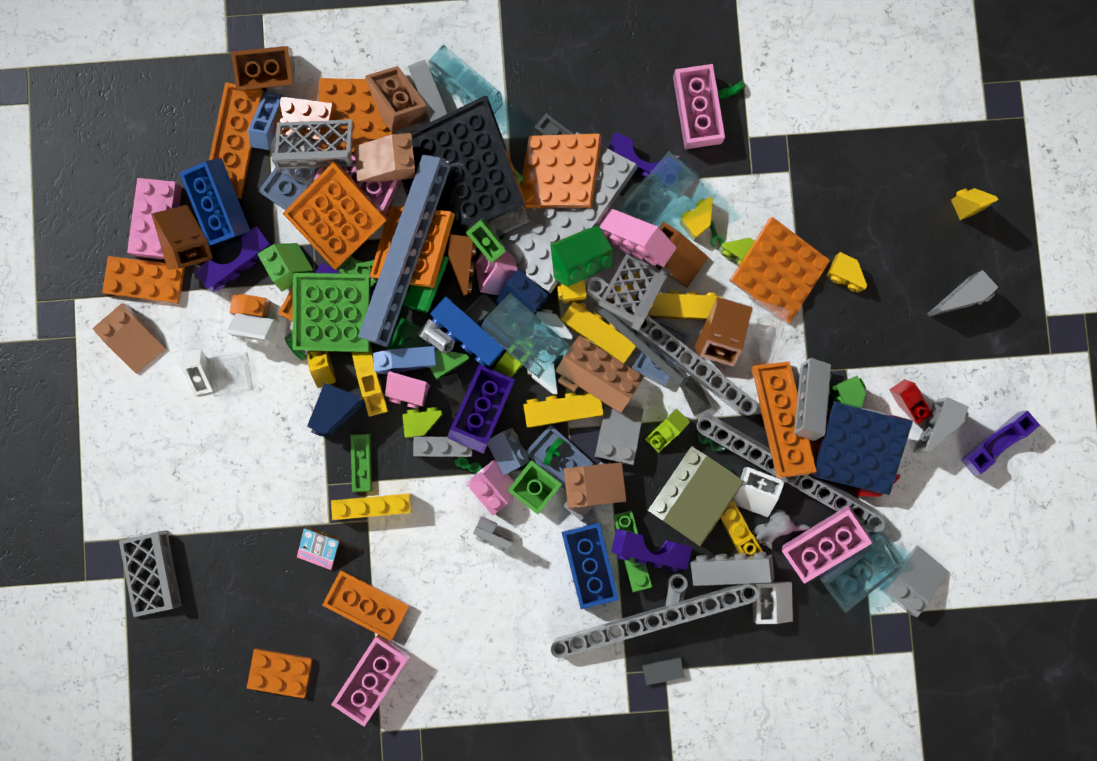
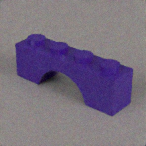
(624, 146)
(216, 275)
(1010, 432)
(632, 545)

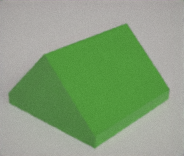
(534, 487)

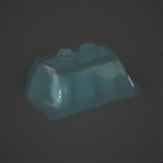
(863, 571)

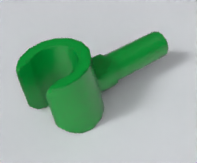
(714, 235)

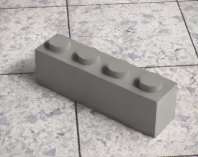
(812, 399)
(732, 570)

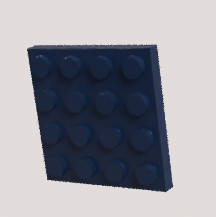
(862, 448)

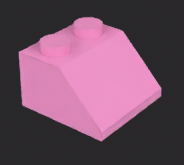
(494, 275)
(406, 389)
(492, 487)

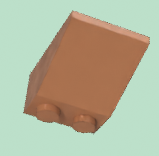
(396, 98)
(385, 159)
(129, 337)
(594, 485)

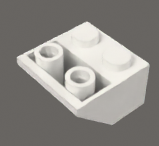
(252, 328)
(758, 492)
(773, 603)

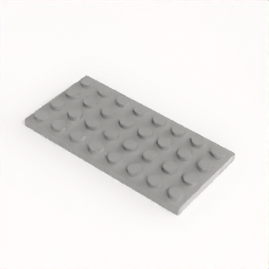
(532, 242)

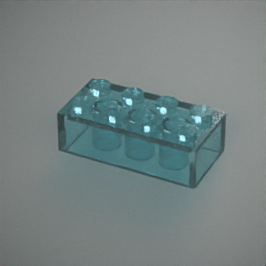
(462, 79)
(660, 189)
(524, 335)

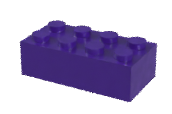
(481, 409)

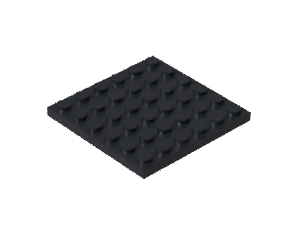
(480, 171)

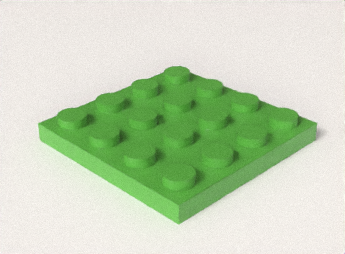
(330, 311)

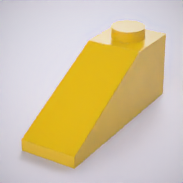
(971, 202)

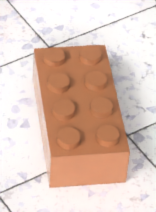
(599, 374)

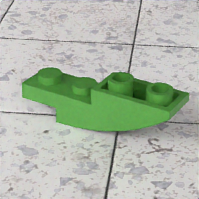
(636, 571)

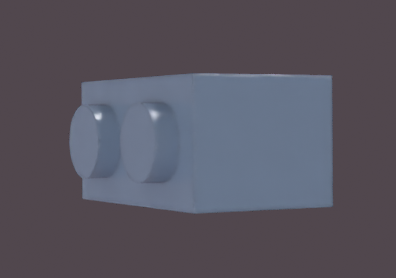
(508, 451)

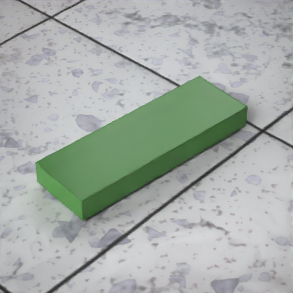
(361, 463)

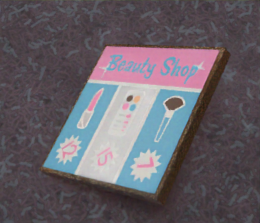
(318, 548)

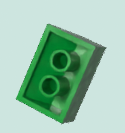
(581, 256)
(420, 297)

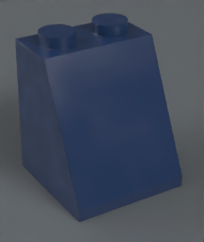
(525, 291)
(333, 410)

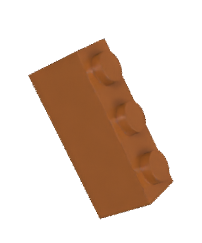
(263, 68)

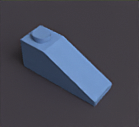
(264, 121)
(404, 359)

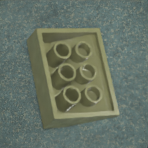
(696, 496)

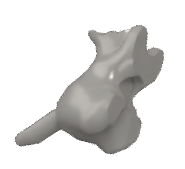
(779, 525)

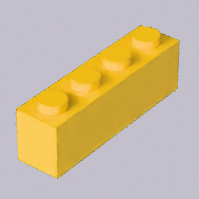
(682, 306)
(597, 332)
(562, 409)
(371, 506)

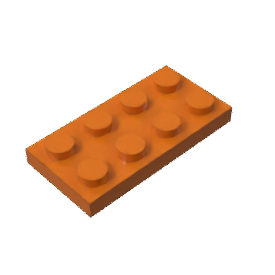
(142, 280)
(366, 605)

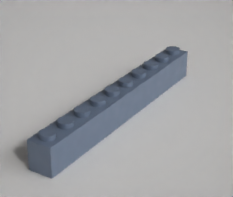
(404, 250)

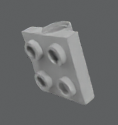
(485, 532)

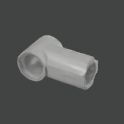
(433, 335)
(675, 594)

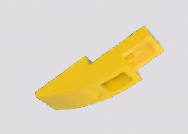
(369, 383)
(739, 531)

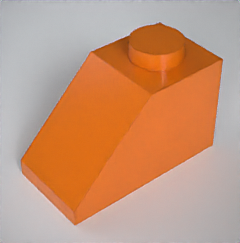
(250, 305)

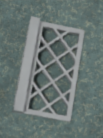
(319, 159)
(649, 292)
(165, 569)

